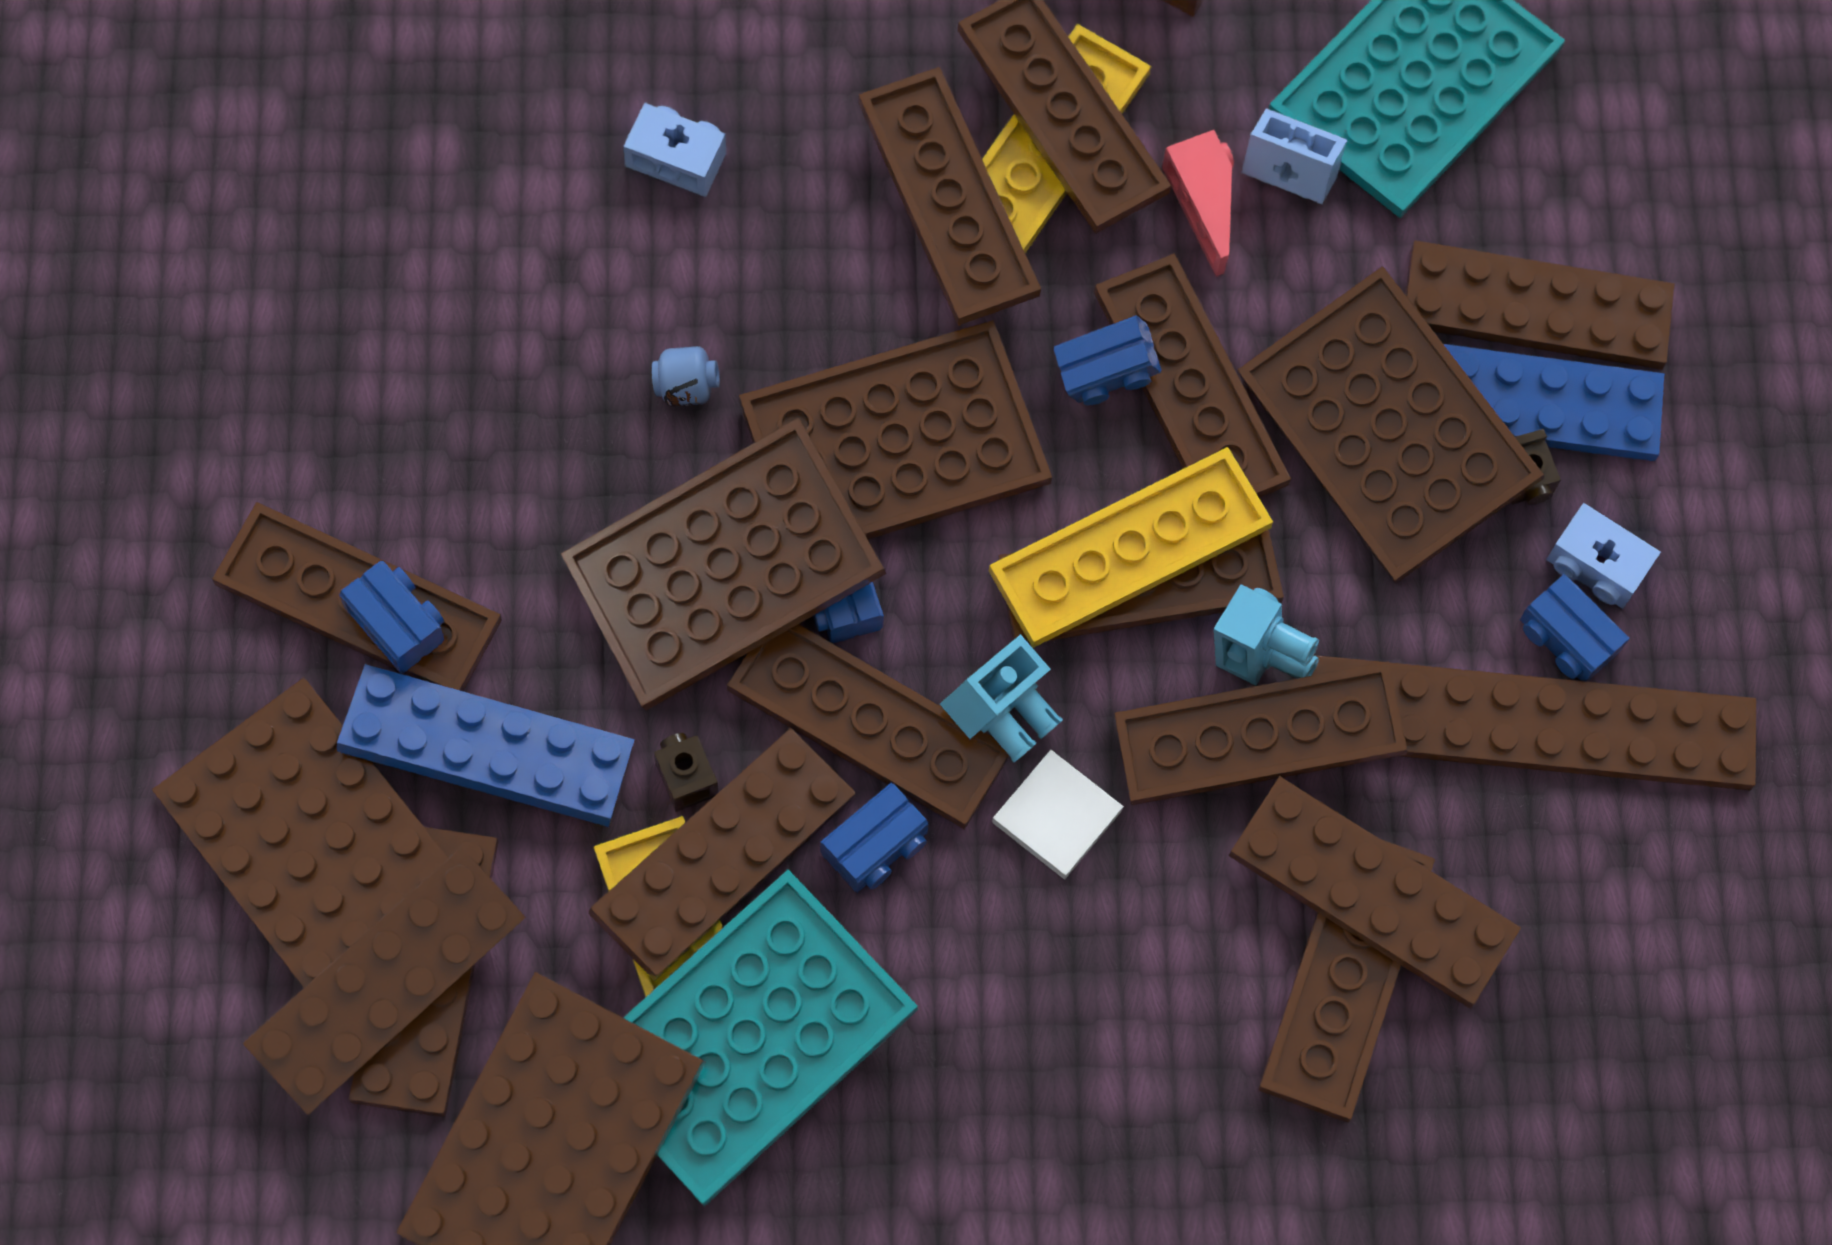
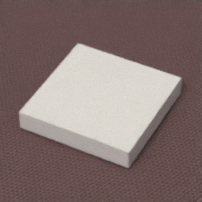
(1057, 814)

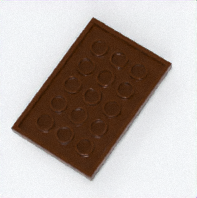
(1390, 424)
(914, 428)
(722, 564)
(299, 830)
(554, 1129)

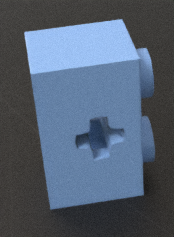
(675, 149)
(1294, 156)
(1625, 554)

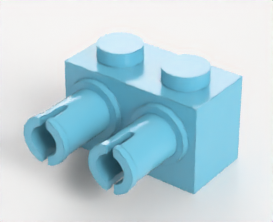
(1255, 638)
(998, 687)

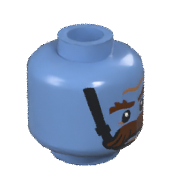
(684, 376)

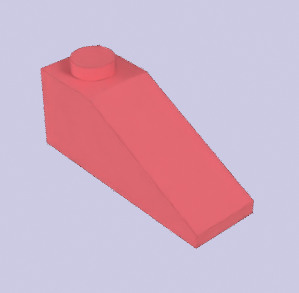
(1202, 183)

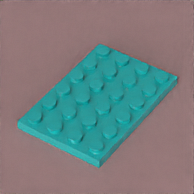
(1417, 87)
(780, 1018)

